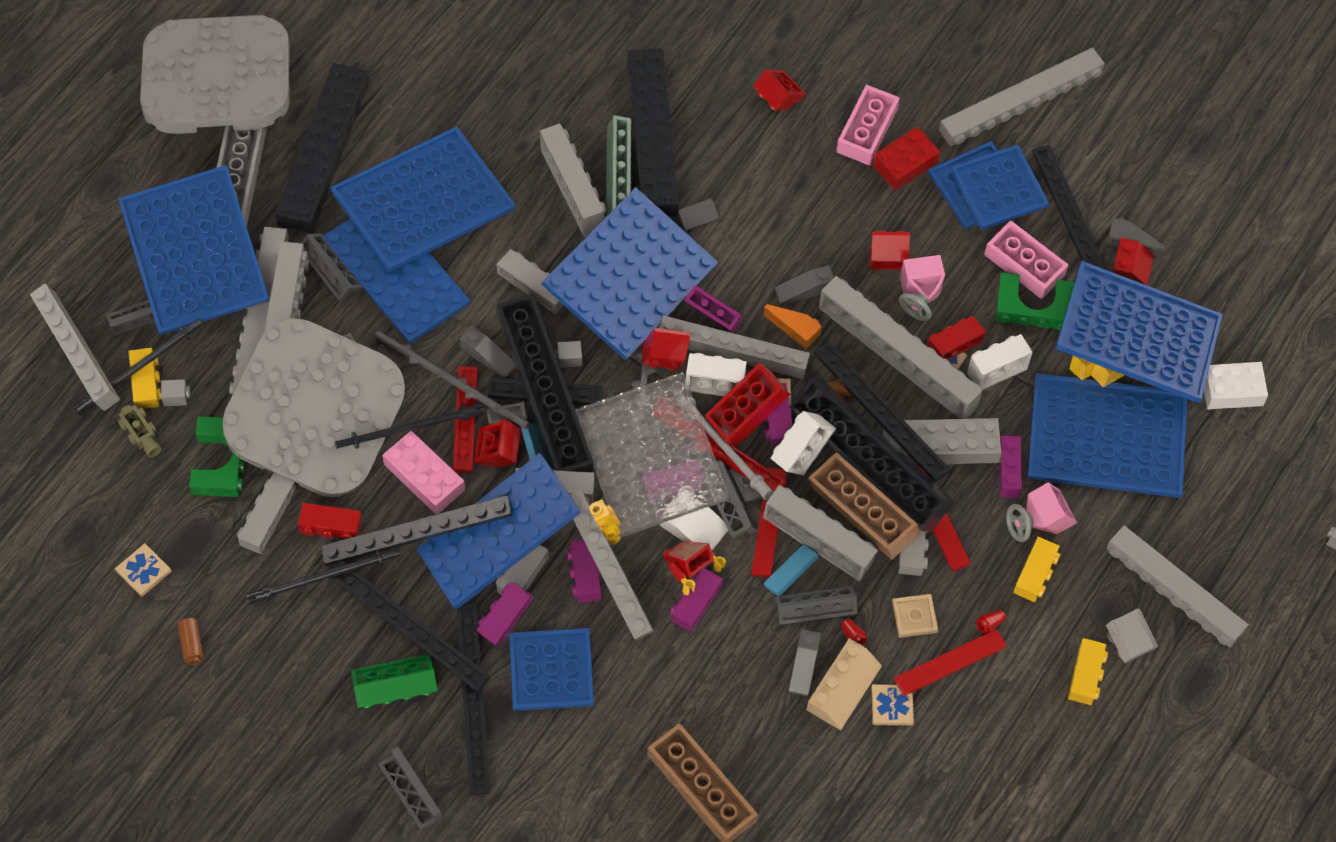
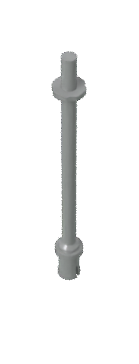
(756, 481)

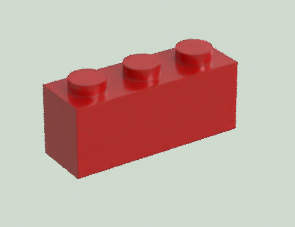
(957, 339)
(329, 521)

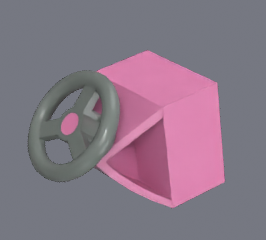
(921, 283)
(1044, 511)

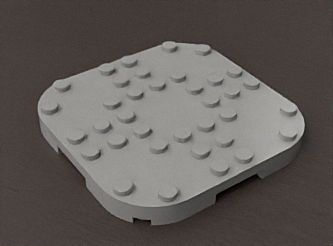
(215, 73)
(303, 396)

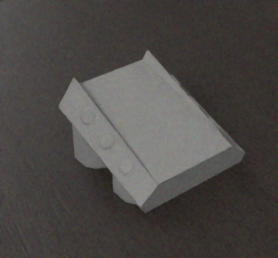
(1131, 635)

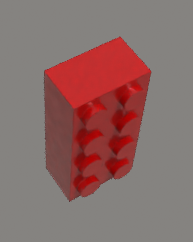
(747, 405)

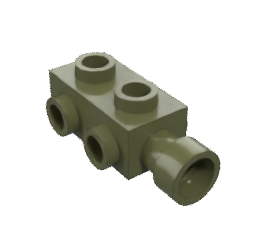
(140, 431)

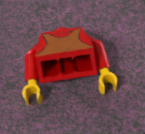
(689, 559)

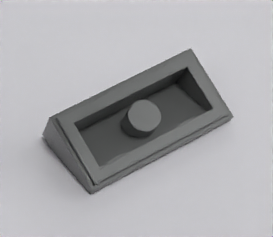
(697, 214)

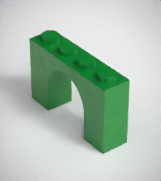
(1011, 309)
(217, 482)

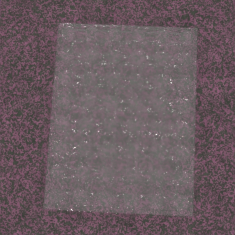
(652, 454)

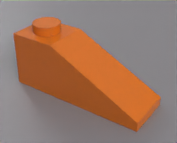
(795, 324)

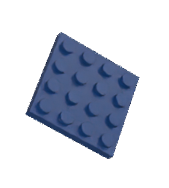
(999, 187)
(949, 188)
(551, 669)

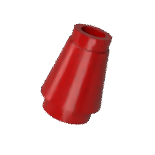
(989, 621)
(854, 632)

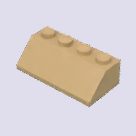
(844, 685)

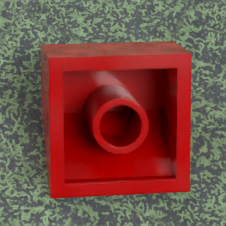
(778, 89)
(1133, 261)
(665, 348)
(497, 444)

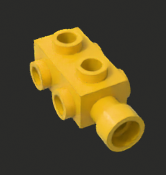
(606, 521)

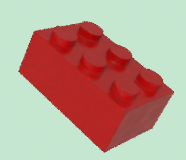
(906, 158)

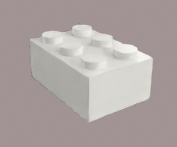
(999, 361)
(713, 374)
(1235, 385)
(802, 443)

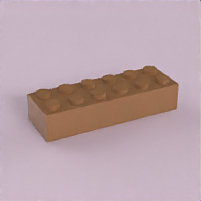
(864, 506)
(702, 784)

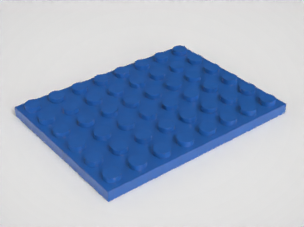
(422, 199)
(193, 249)
(629, 273)
(1139, 331)
(1107, 436)

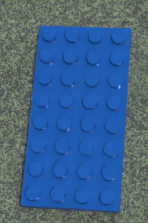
(412, 296)
(478, 555)

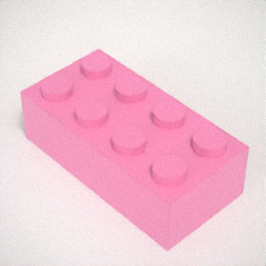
(867, 124)
(1025, 256)
(423, 472)

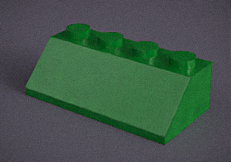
(394, 681)

